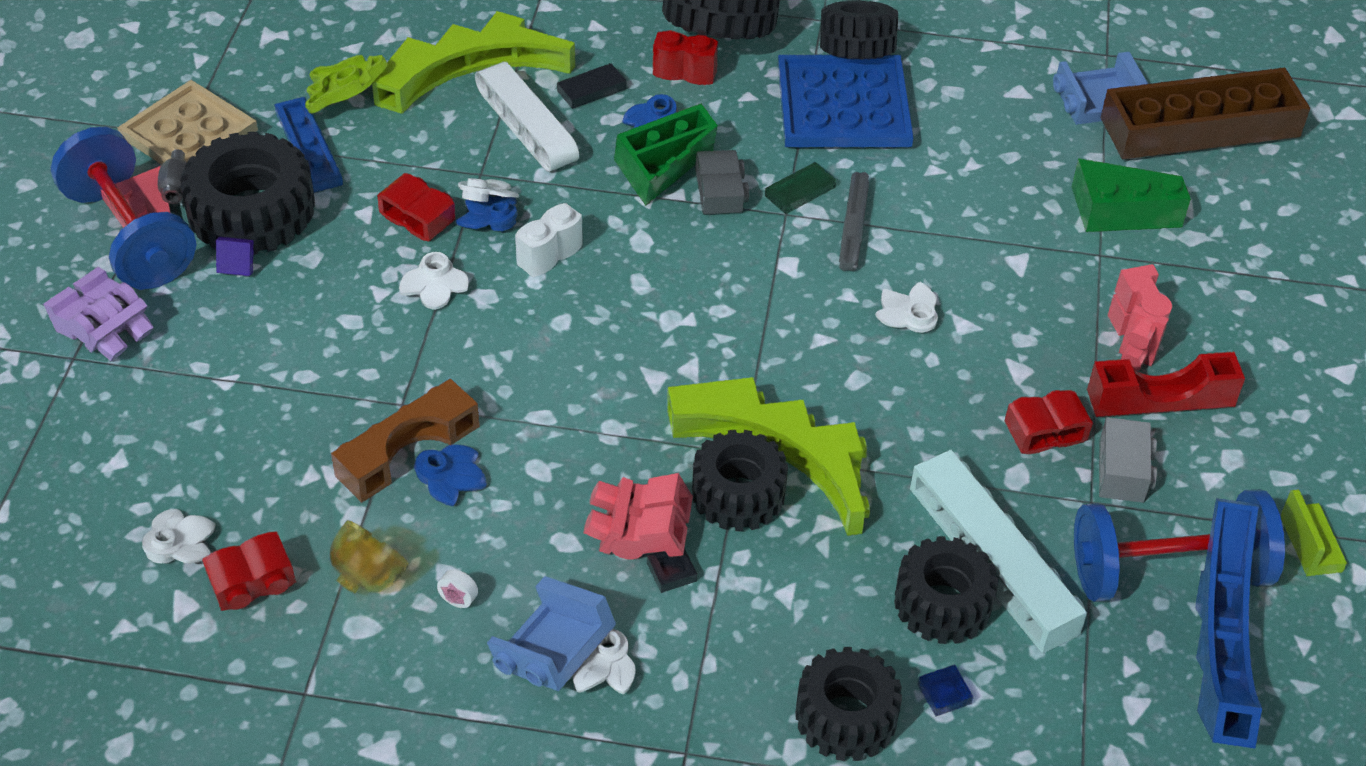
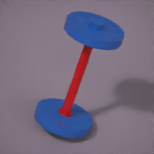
(150, 247)
(1099, 552)

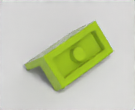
(1311, 536)

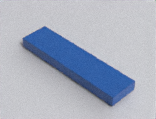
(306, 135)

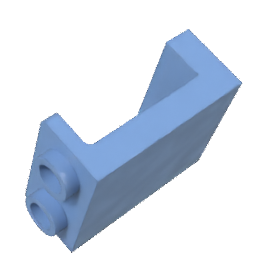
(1086, 91)
(555, 635)

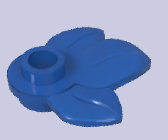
(648, 112)
(497, 212)
(453, 472)

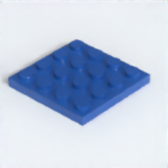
(844, 102)

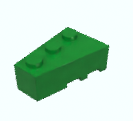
(664, 150)
(1128, 197)

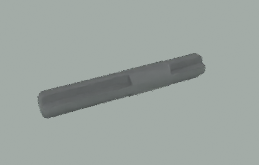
(854, 221)

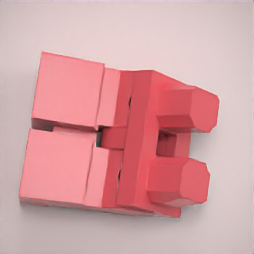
(1139, 314)
(641, 516)

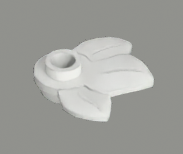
(480, 189)
(434, 281)
(911, 311)
(178, 537)
(607, 664)

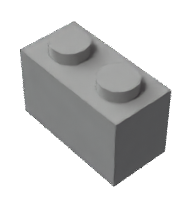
(1126, 460)

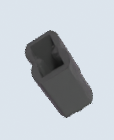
(720, 181)

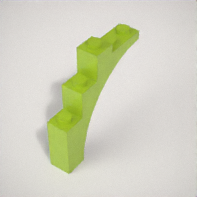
(461, 51)
(824, 453)

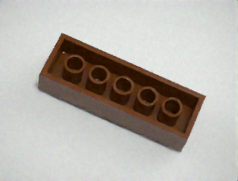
(1204, 113)

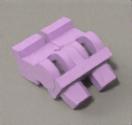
(98, 313)

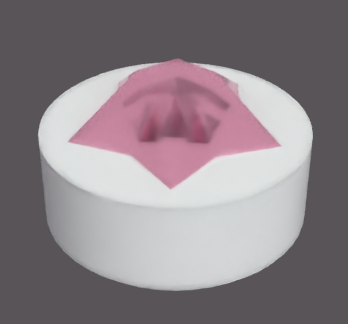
(457, 588)

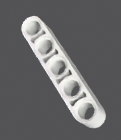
(527, 116)

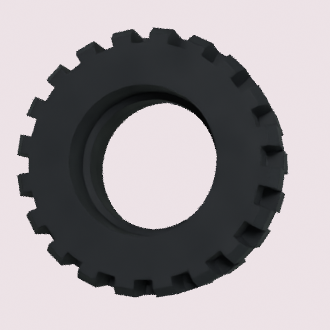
(723, 17)
(243, 165)

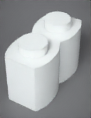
(548, 239)

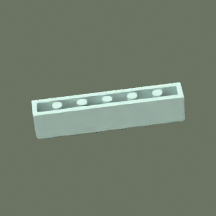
(1025, 582)

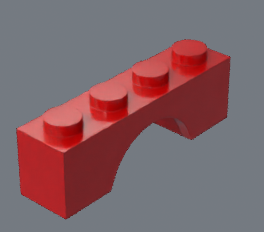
(1206, 383)

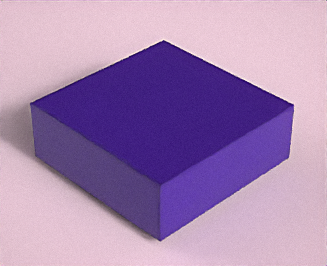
(234, 256)

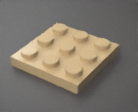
(184, 122)

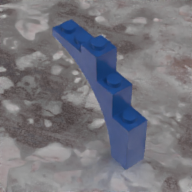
(1227, 691)

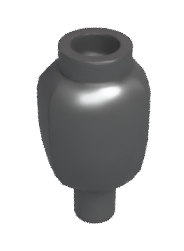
(169, 177)

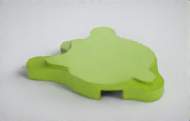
(342, 80)

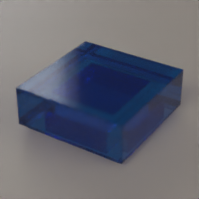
(945, 690)

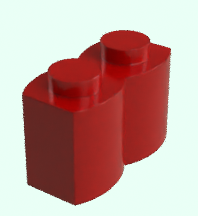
(685, 57)
(416, 206)
(1048, 421)
(249, 571)

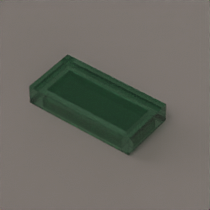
(800, 187)

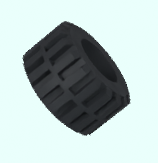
(859, 29)
(742, 457)
(942, 614)
(842, 730)

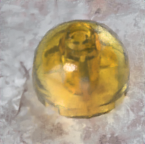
(364, 560)

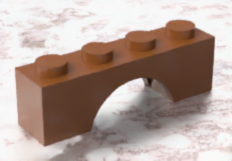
(439, 415)

